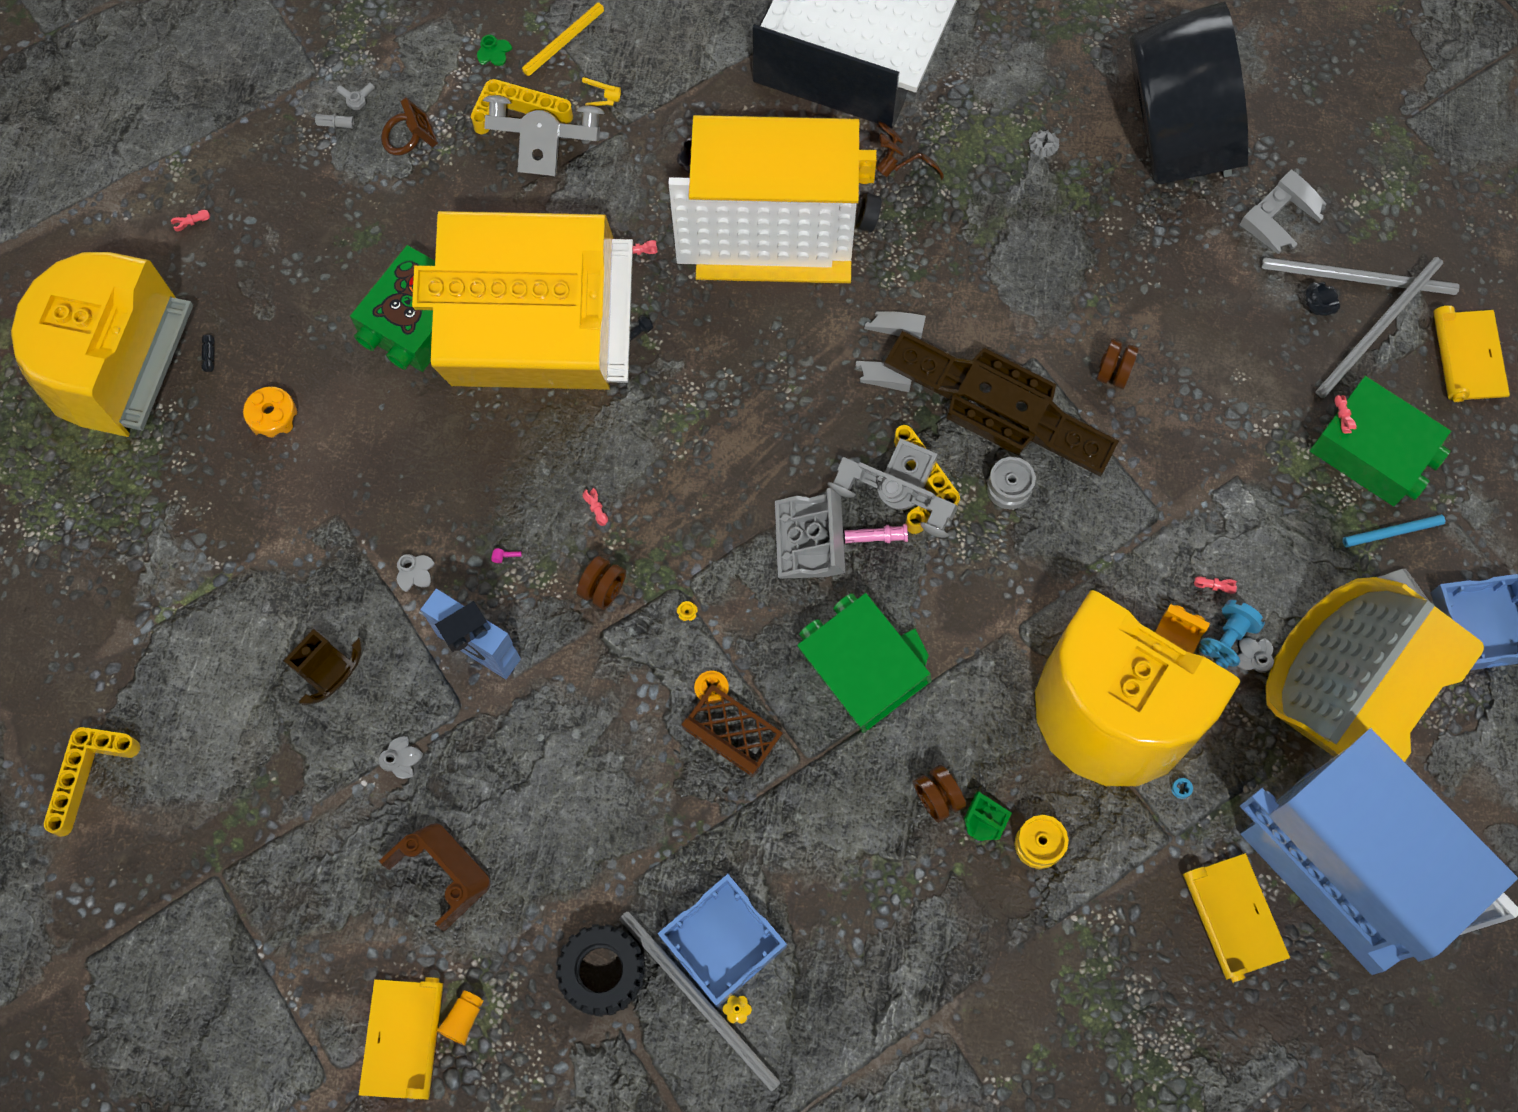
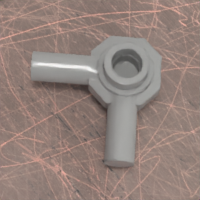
(355, 99)

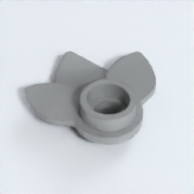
(416, 573)
(1253, 652)
(403, 757)

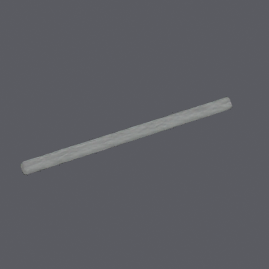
(1356, 275)
(1379, 327)
(700, 1001)

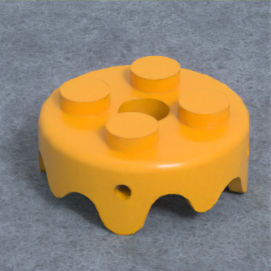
(275, 422)

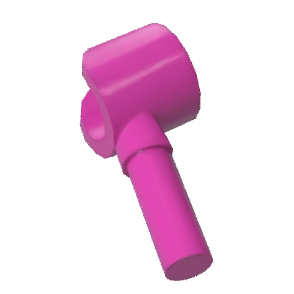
(498, 554)

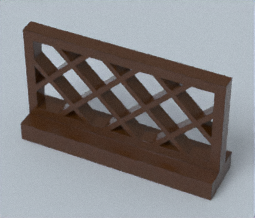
(721, 746)

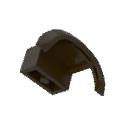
(322, 665)

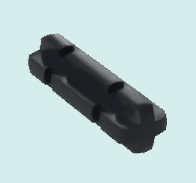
(207, 353)

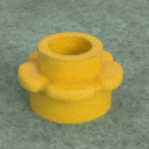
(687, 606)

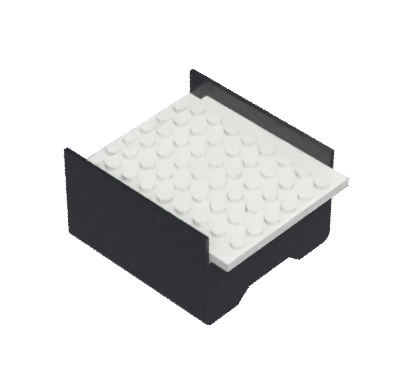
(849, 51)

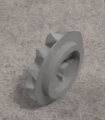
(1051, 146)

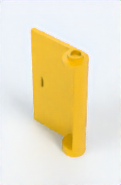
(1470, 354)
(1236, 917)
(401, 1039)

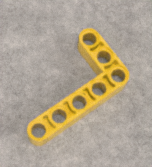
(522, 100)
(936, 476)
(80, 772)

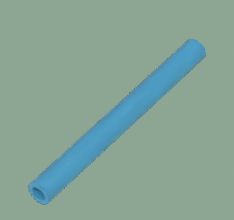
(1393, 530)

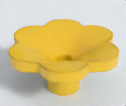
(737, 1016)

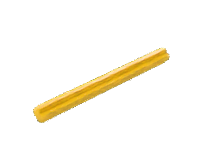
(563, 39)

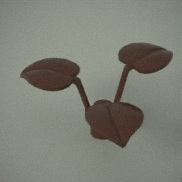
(889, 162)

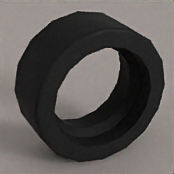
(868, 212)

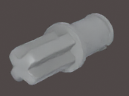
(334, 121)

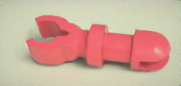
(190, 219)
(648, 247)
(1344, 413)
(596, 506)
(1227, 585)

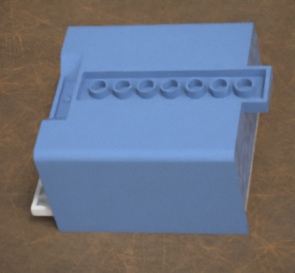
(1379, 857)

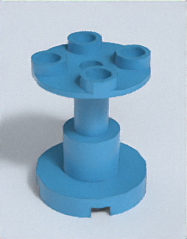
(1240, 620)

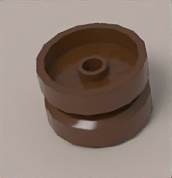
(1115, 363)
(601, 582)
(939, 793)

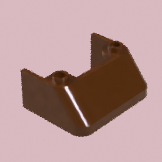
(468, 878)

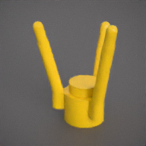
(611, 93)

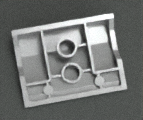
(810, 536)

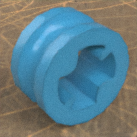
(1188, 785)

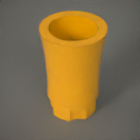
(461, 1018)

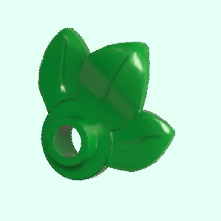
(493, 50)

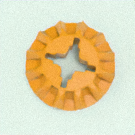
(712, 678)

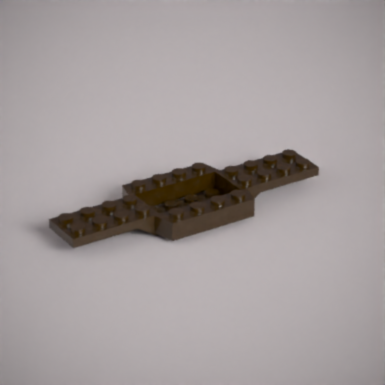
(1009, 385)

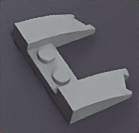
(1260, 219)
(893, 324)

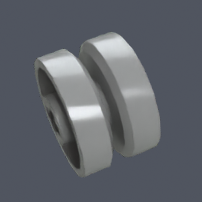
(1011, 483)

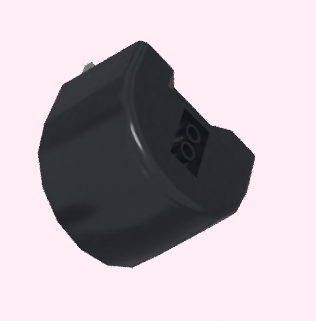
(1191, 94)

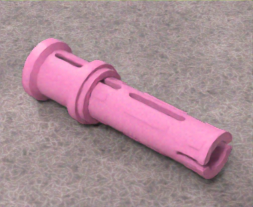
(885, 534)

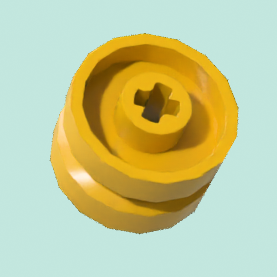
(1038, 829)

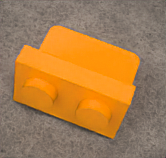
(1182, 628)

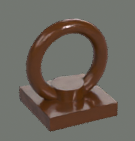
(418, 124)

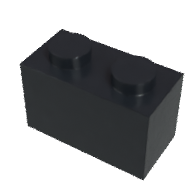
(463, 627)

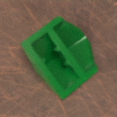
(986, 818)

